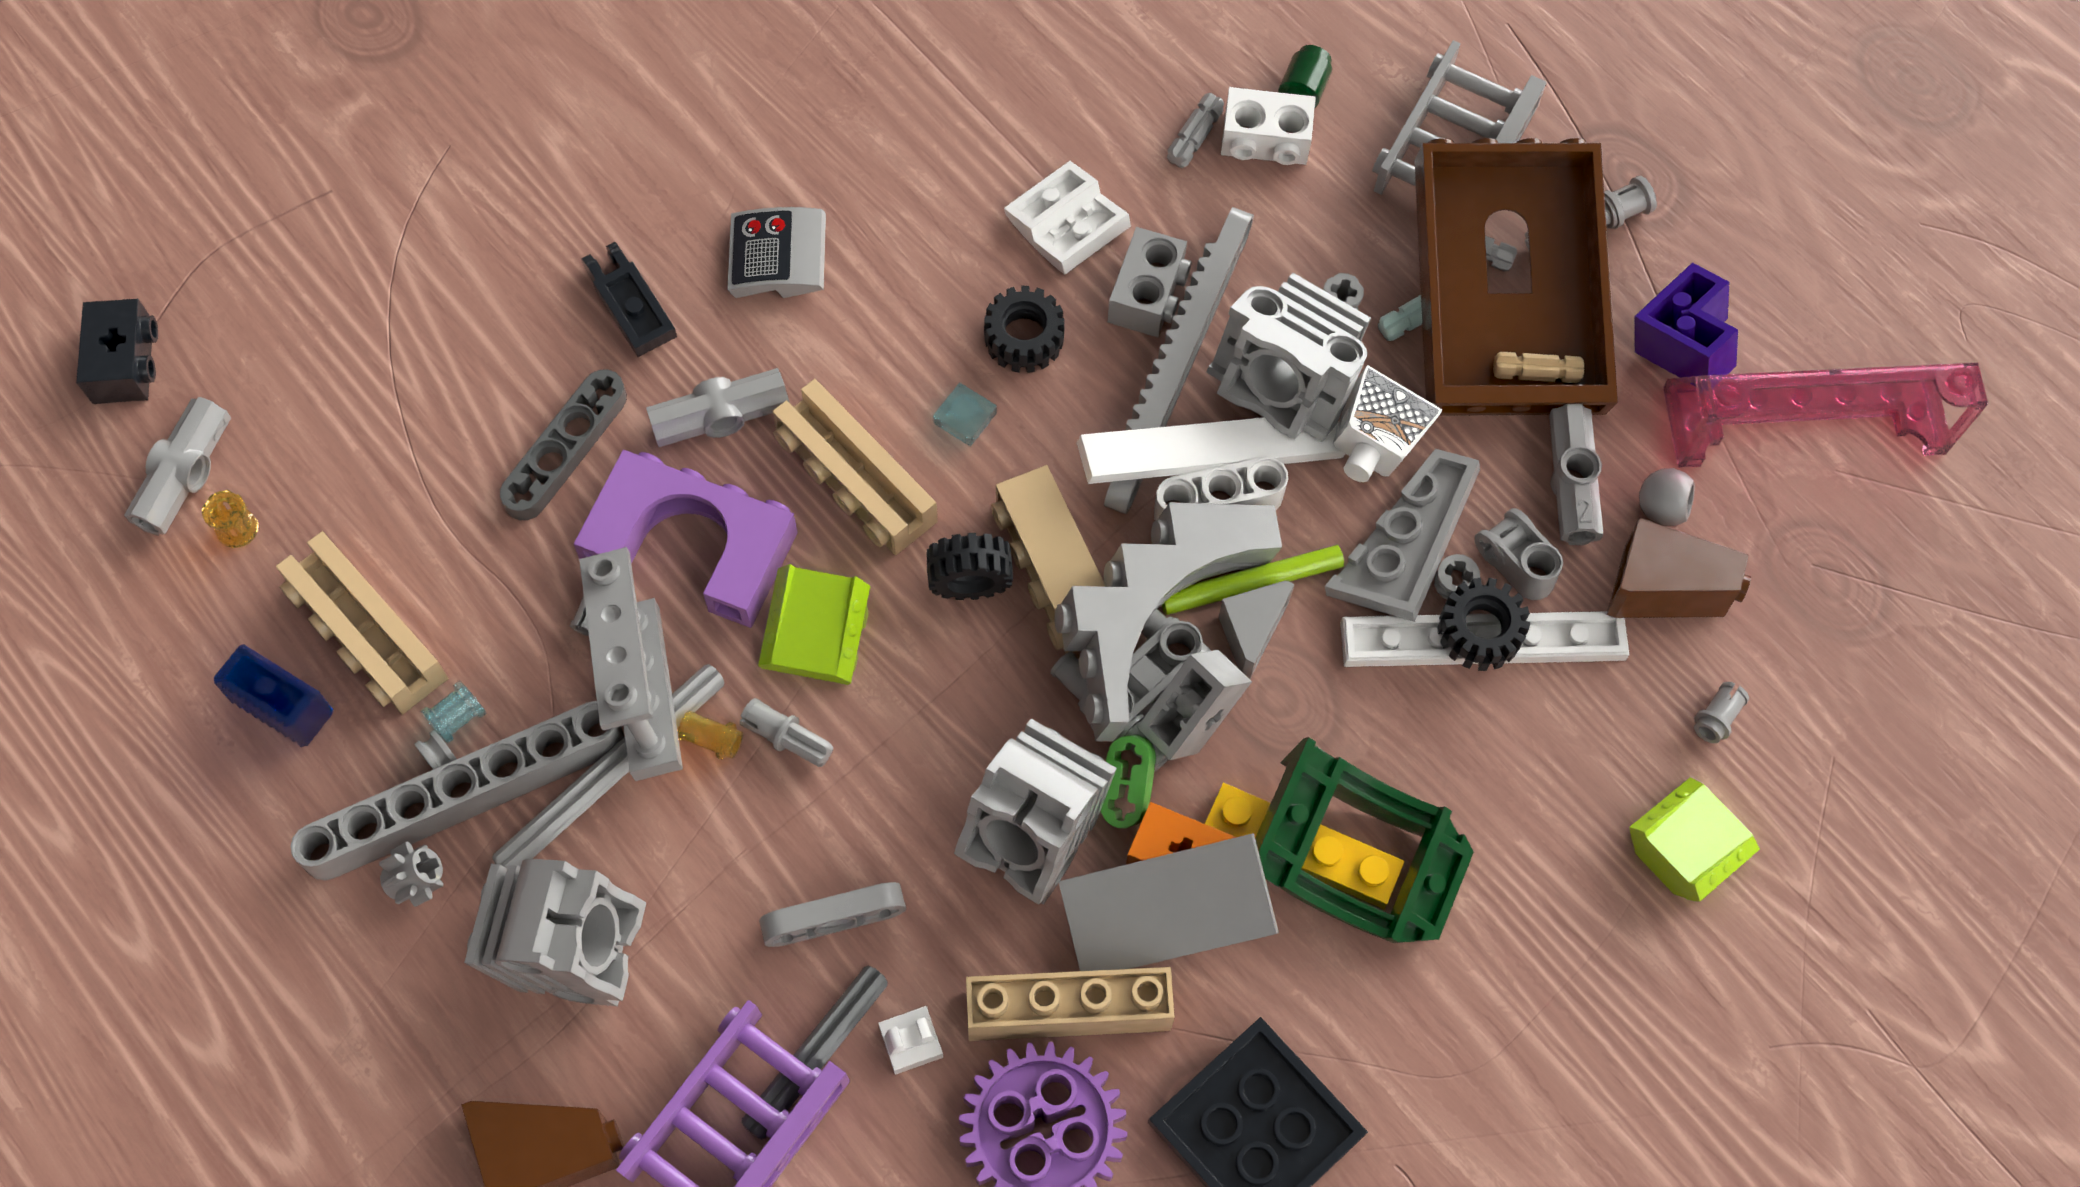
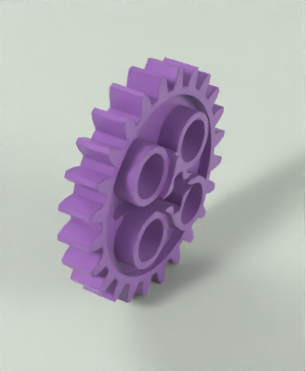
(1022, 1085)

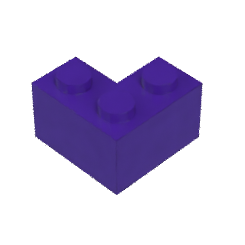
(1687, 326)

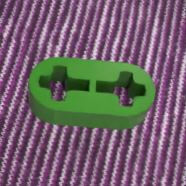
(1139, 782)

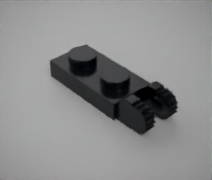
(630, 302)

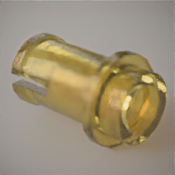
(711, 735)

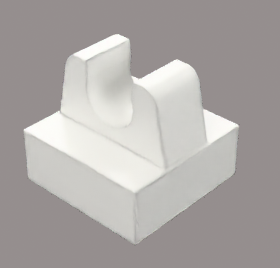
(910, 1040)

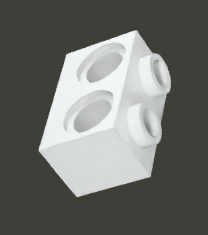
(1268, 118)

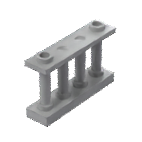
(1518, 103)
(630, 665)

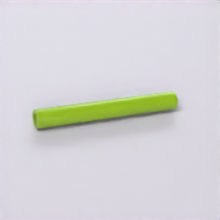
(1254, 578)

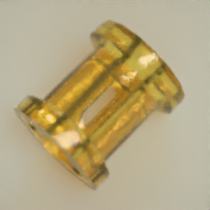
(224, 519)

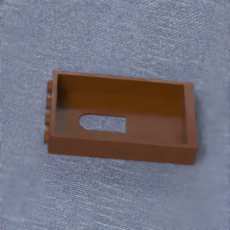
(1569, 305)

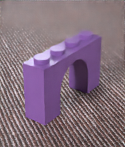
(646, 492)

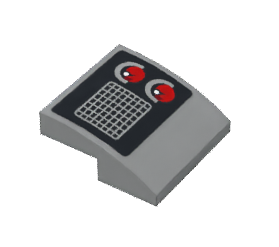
(777, 251)

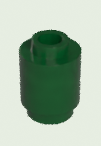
(1307, 73)

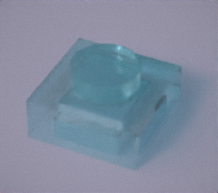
(965, 414)

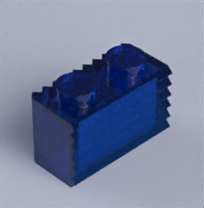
(273, 695)

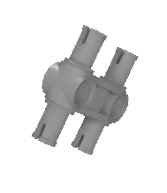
(1150, 670)

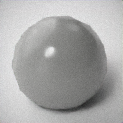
(1667, 497)

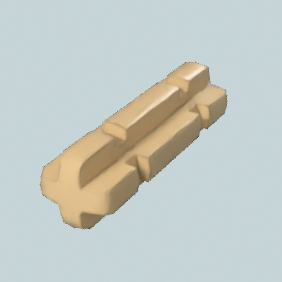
(1538, 367)

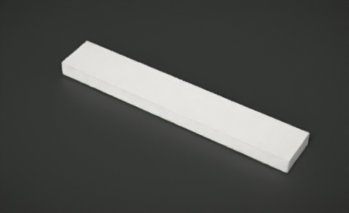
(1194, 448)
(1549, 639)

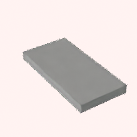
(1169, 906)

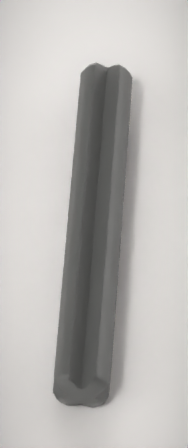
(823, 1040)

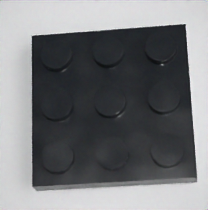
(1257, 1118)

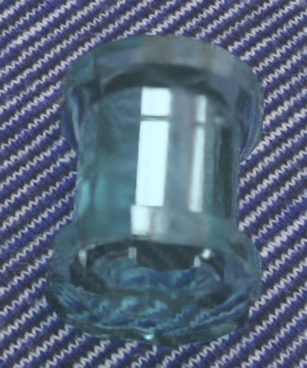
(453, 712)

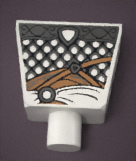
(1380, 425)

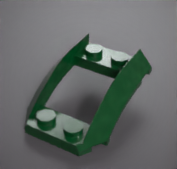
(1296, 816)

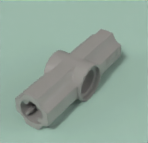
(717, 407)
(177, 466)
(1576, 497)

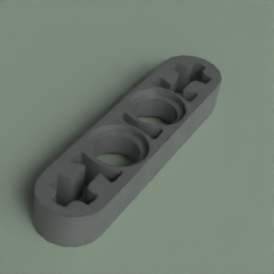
(570, 447)

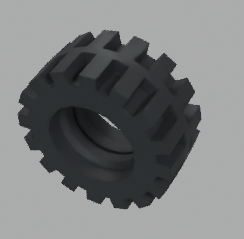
(1024, 306)
(969, 566)

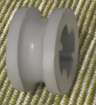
(1454, 562)
(435, 751)

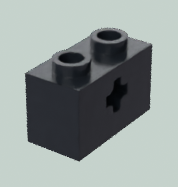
(116, 351)

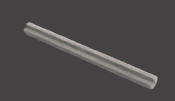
(598, 779)

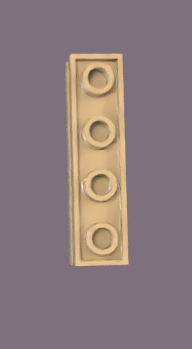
(855, 468)
(1044, 541)
(363, 624)
(1069, 1003)

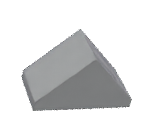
(1251, 621)

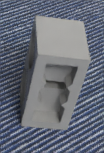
(1143, 281)

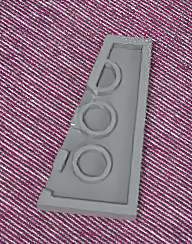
(1409, 541)

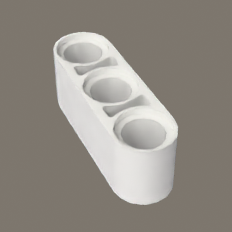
(1235, 479)

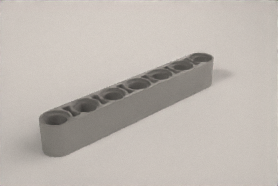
(435, 790)

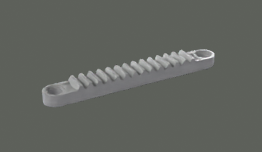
(1184, 341)

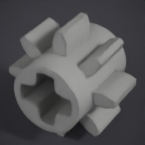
(411, 874)

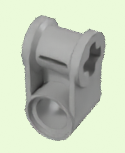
(1514, 548)

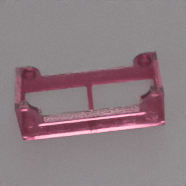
(1902, 392)

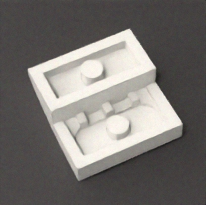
(1067, 217)

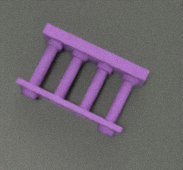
(785, 1129)

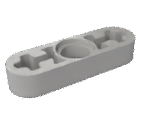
(832, 914)

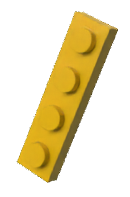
(1332, 856)

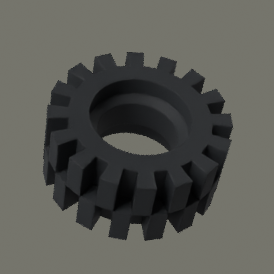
(1490, 599)

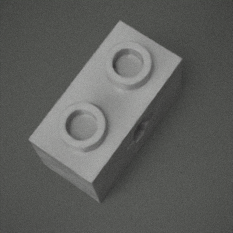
(1194, 704)

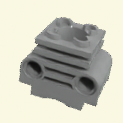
(1291, 356)
(1034, 810)
(555, 931)

